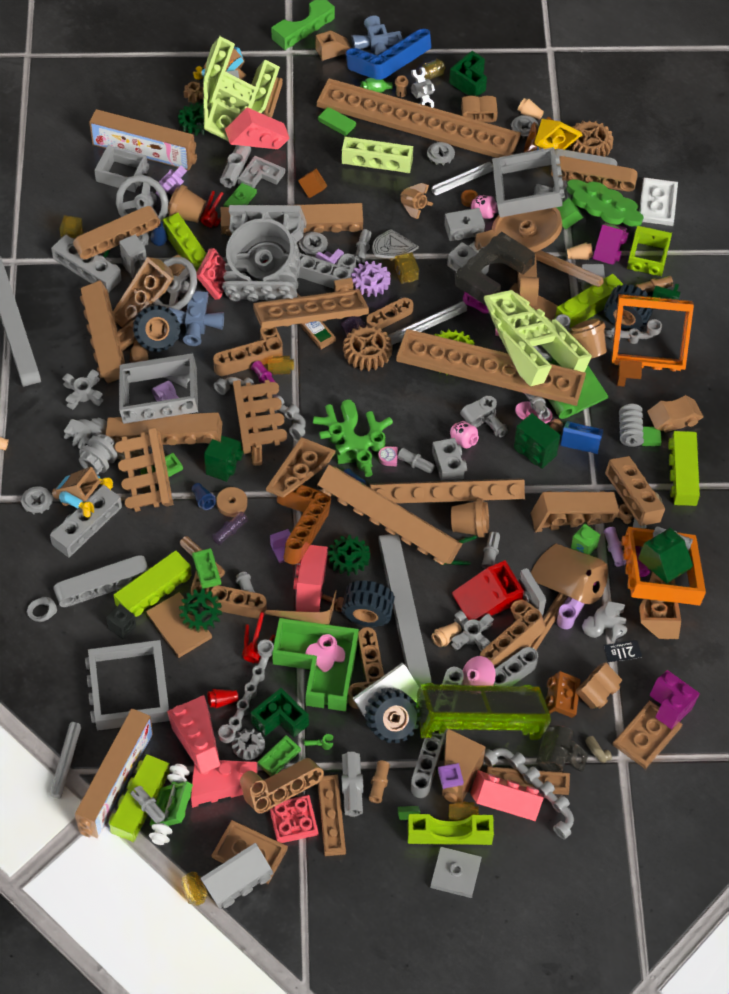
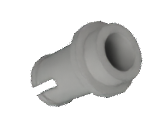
(498, 428)
(244, 582)

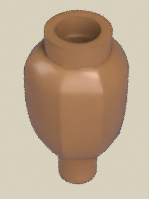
(138, 353)

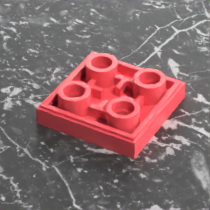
(212, 272)
(294, 819)

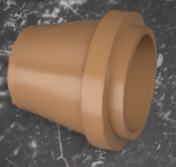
(186, 204)
(591, 336)
(471, 518)

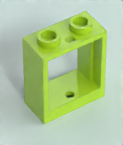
(644, 236)

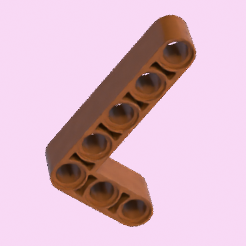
(315, 510)

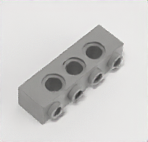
(90, 269)
(69, 543)

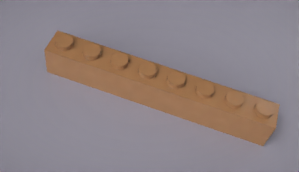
(319, 218)
(452, 490)
(390, 515)

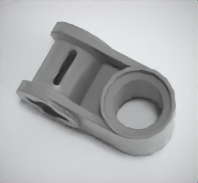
(479, 411)

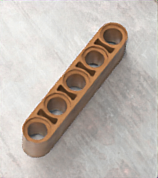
(588, 171)
(110, 234)

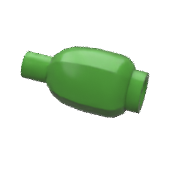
(376, 85)

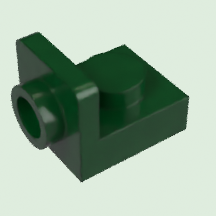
(661, 292)

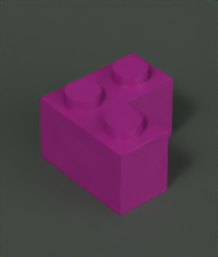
(609, 243)
(675, 699)

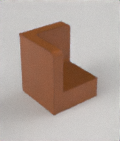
(312, 183)
(628, 369)

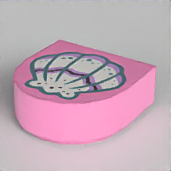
(388, 456)

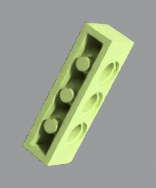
(377, 154)

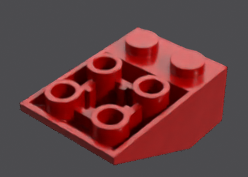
(489, 592)

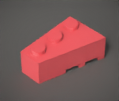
(310, 579)
(506, 795)

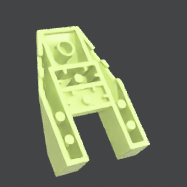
(229, 96)
(525, 327)

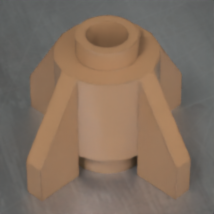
(414, 199)

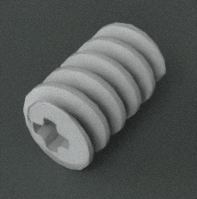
(631, 425)

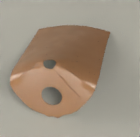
(566, 573)
(313, 617)

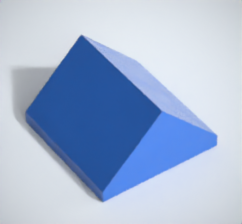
(581, 437)

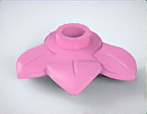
(326, 655)

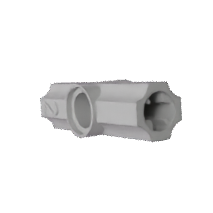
(235, 165)
(352, 784)

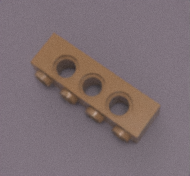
(635, 491)

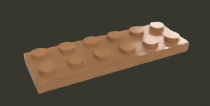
(310, 308)

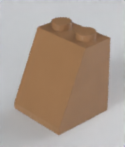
(470, 759)

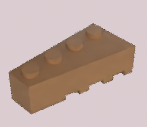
(573, 508)

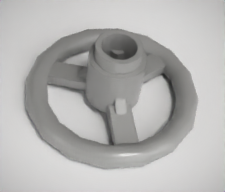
(144, 199)
(179, 286)

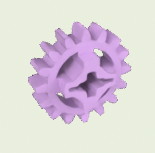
(172, 180)
(371, 278)

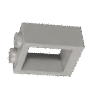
(122, 156)

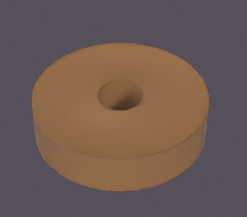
(231, 494)

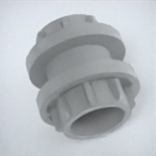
(98, 453)

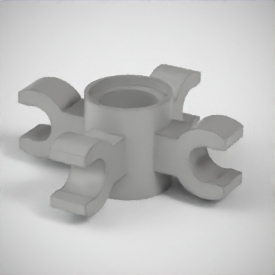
(422, 87)
(82, 395)
(471, 625)

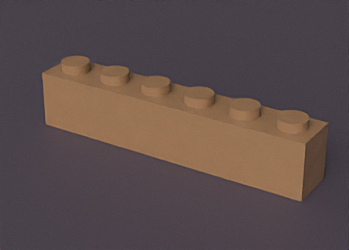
(103, 331)
(173, 429)

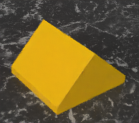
(555, 135)

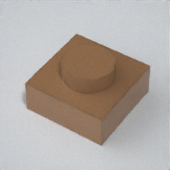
(343, 285)

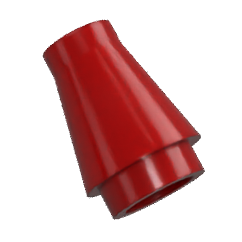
(219, 697)

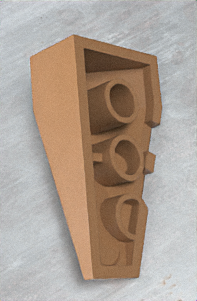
(145, 289)
(301, 464)
(661, 616)

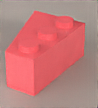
(256, 131)
(220, 781)

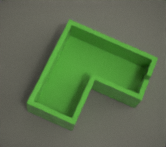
(323, 687)

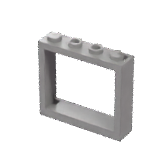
(522, 162)
(157, 369)
(116, 720)

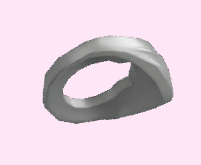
(42, 601)

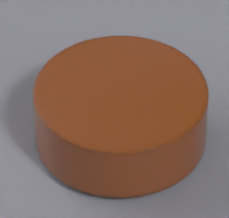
(467, 197)

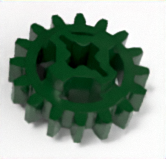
(192, 119)
(349, 555)
(192, 609)

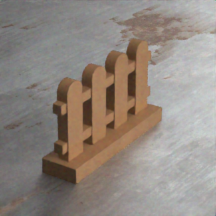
(257, 422)
(148, 460)

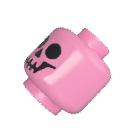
(486, 204)
(465, 434)

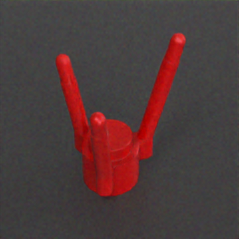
(209, 216)
(250, 651)

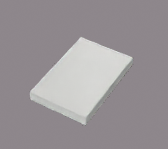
(658, 201)
(397, 678)

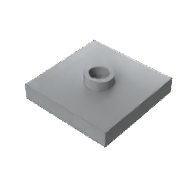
(532, 591)
(456, 872)

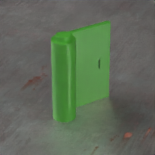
(591, 394)

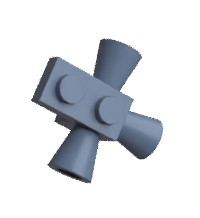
(377, 37)
(197, 319)

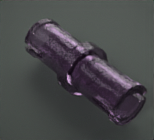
(230, 528)

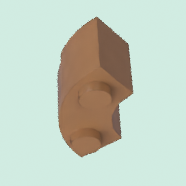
(675, 414)

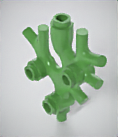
(345, 431)

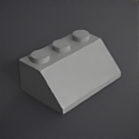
(237, 876)

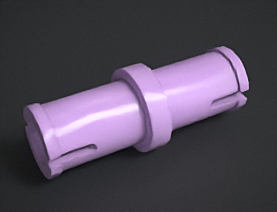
(614, 546)

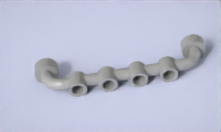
(653, 328)
(291, 412)
(227, 732)
(531, 775)

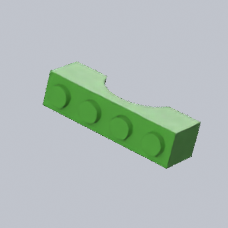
(289, 33)

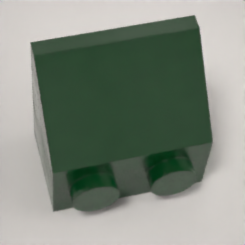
(666, 555)

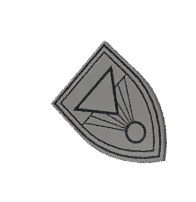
(391, 245)

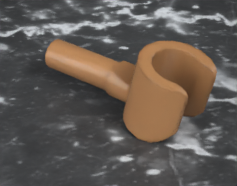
(339, 602)

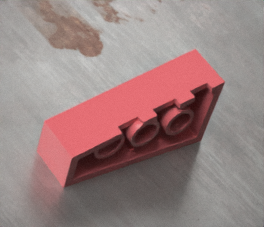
(195, 731)

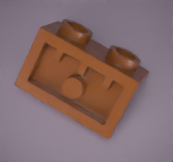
(562, 694)

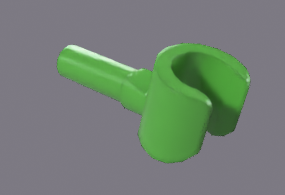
(328, 737)

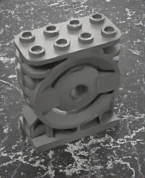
(252, 241)

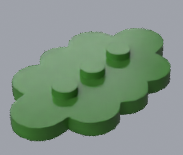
(604, 203)

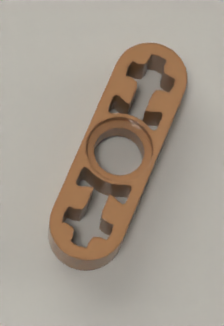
(393, 307)

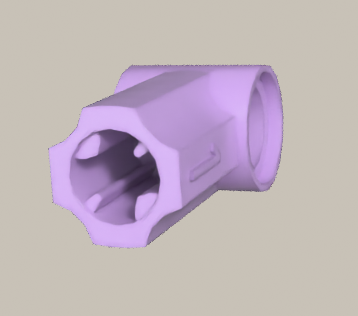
(164, 391)
(571, 609)

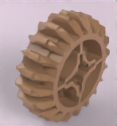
(594, 139)
(369, 353)

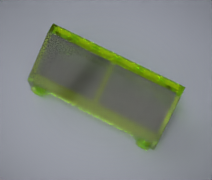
(482, 709)

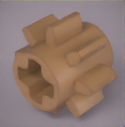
(194, 92)

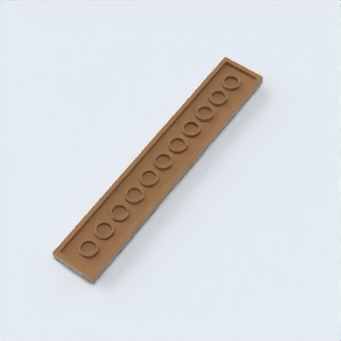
(418, 119)

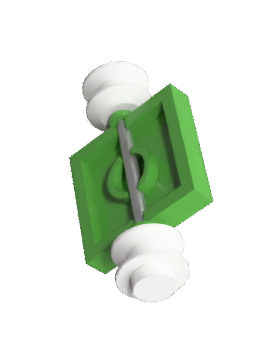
(172, 802)

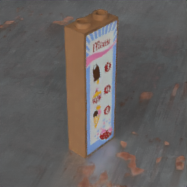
(148, 139)
(114, 774)

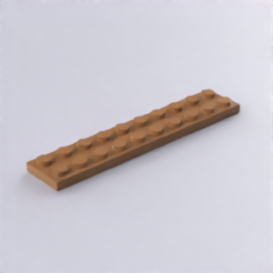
(486, 366)

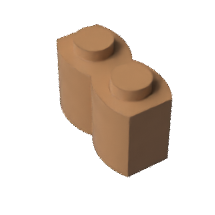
(480, 108)
(599, 686)

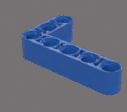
(391, 59)

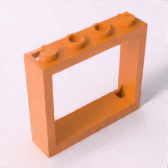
(657, 303)
(687, 595)

